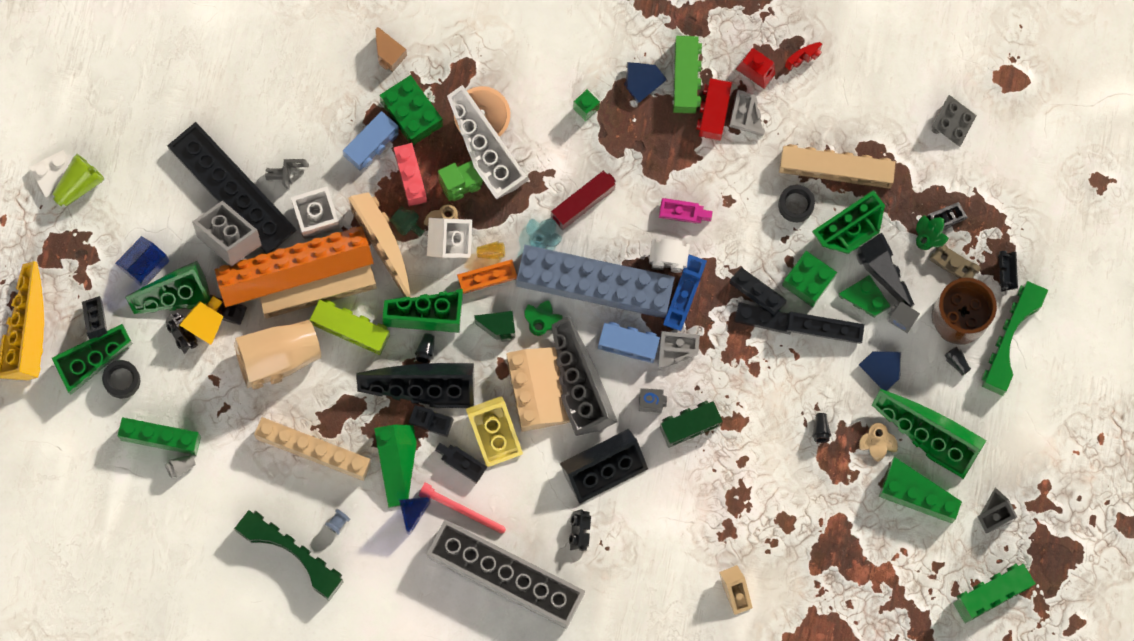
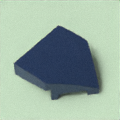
(642, 79)
(883, 368)

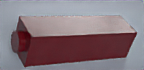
(583, 199)

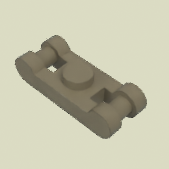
(954, 263)

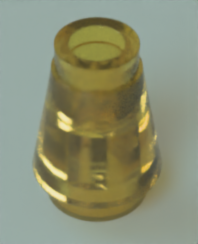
(491, 251)

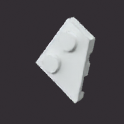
(50, 171)

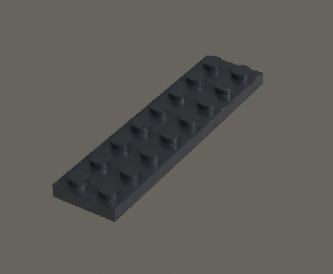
(231, 185)

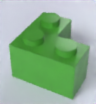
(459, 180)

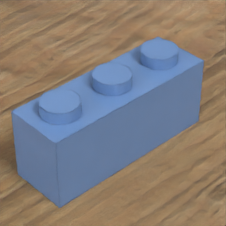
(371, 141)
(629, 342)

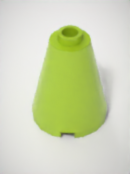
(76, 181)

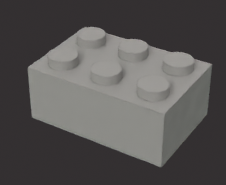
(226, 233)

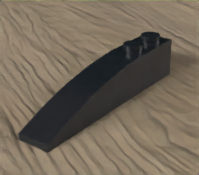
(430, 383)

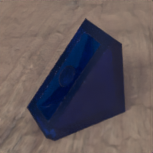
(413, 511)

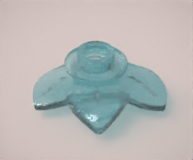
(544, 231)

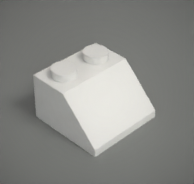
(449, 238)

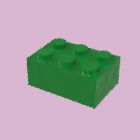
(411, 110)

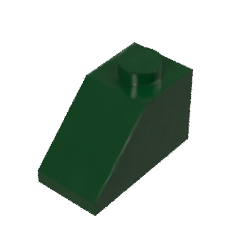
(497, 325)

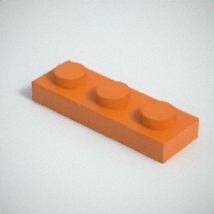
(487, 276)

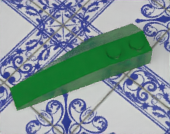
(935, 434)

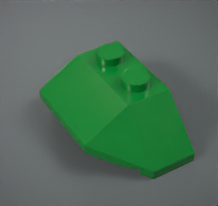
(852, 225)

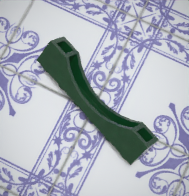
(256, 530)

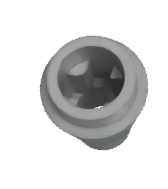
(180, 465)

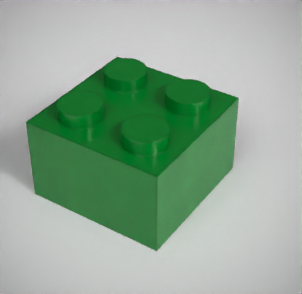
(809, 279)

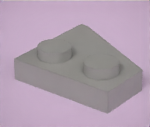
(746, 114)
(677, 348)

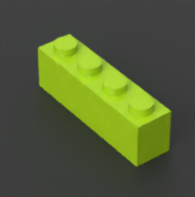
(350, 327)

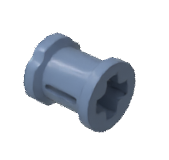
(337, 521)

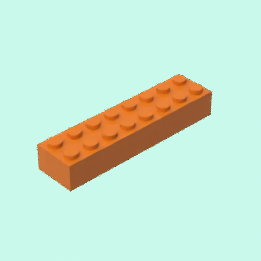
(293, 266)

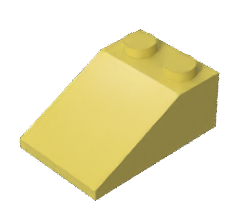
(494, 431)

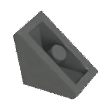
(996, 512)

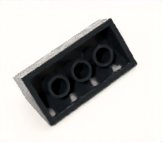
(604, 466)

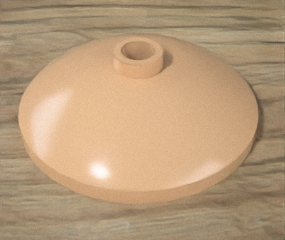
(494, 106)

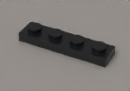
(825, 327)

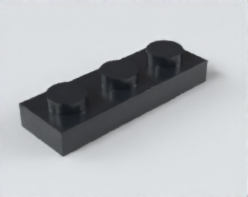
(757, 291)
(94, 317)
(761, 318)

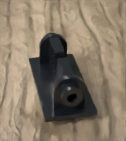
(1008, 270)
(183, 339)
(580, 521)

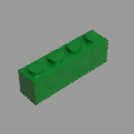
(159, 436)

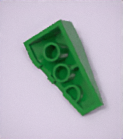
(396, 454)

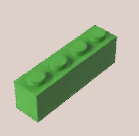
(686, 74)

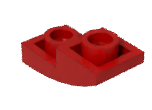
(806, 53)

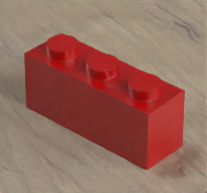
(714, 109)

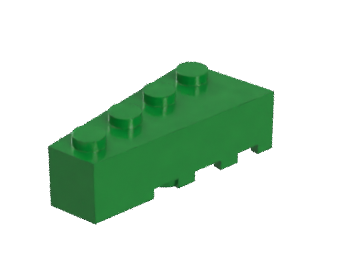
(425, 312)
(88, 358)
(917, 492)

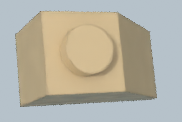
(736, 589)

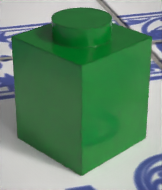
(586, 105)

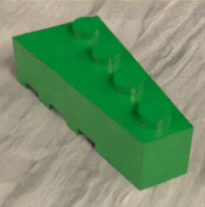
(993, 593)

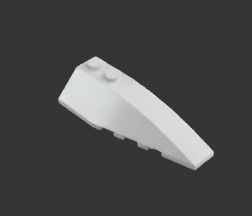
(485, 147)

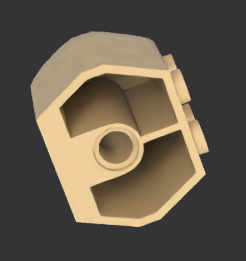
(276, 353)

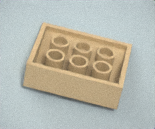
(536, 388)

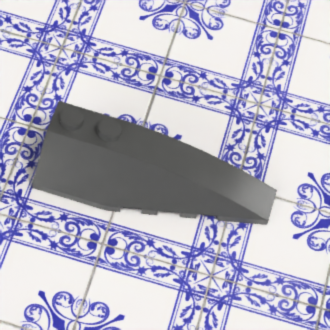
(581, 385)

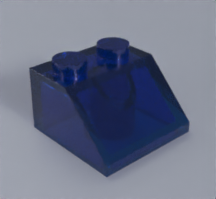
(143, 261)

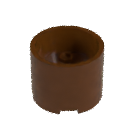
(977, 305)

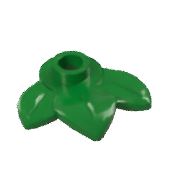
(932, 231)
(541, 315)

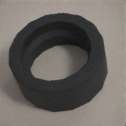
(799, 189)
(118, 365)

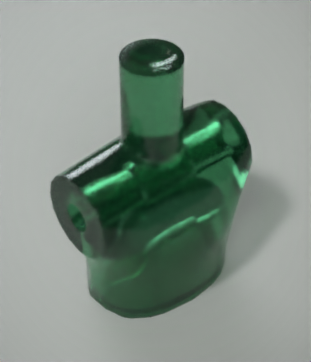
(406, 220)

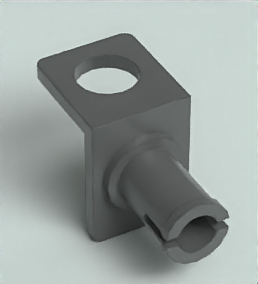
(285, 172)

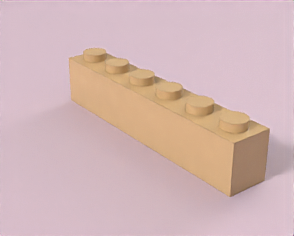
(837, 166)
(309, 294)
(312, 449)

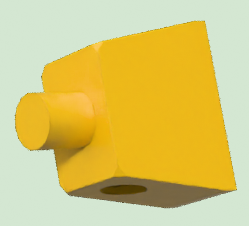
(204, 320)

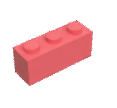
(410, 174)

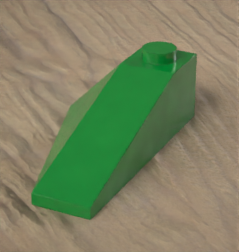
(173, 291)

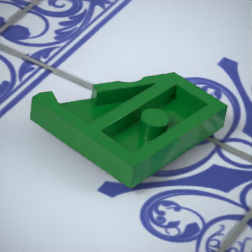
(866, 296)

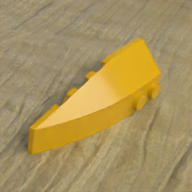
(23, 343)

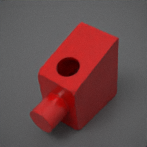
(756, 67)

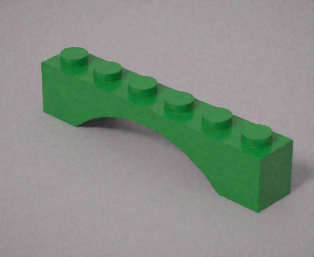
(1000, 371)

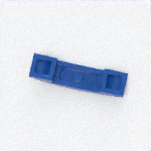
(685, 293)

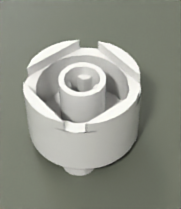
(669, 254)

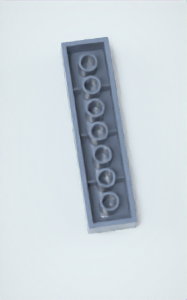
(595, 281)

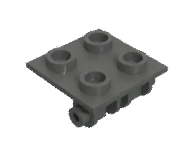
(953, 121)

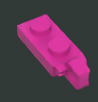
(683, 211)

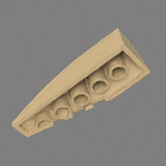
(381, 237)

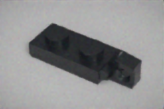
(461, 462)

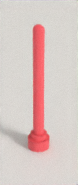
(428, 491)

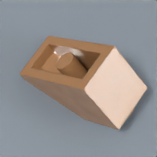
(389, 51)

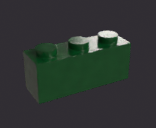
(690, 423)

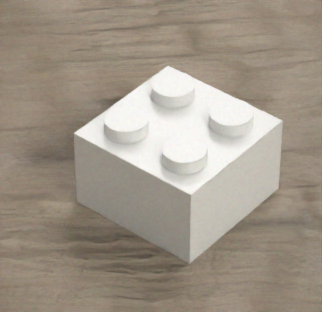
(315, 212)

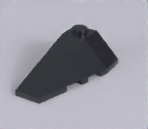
(877, 260)

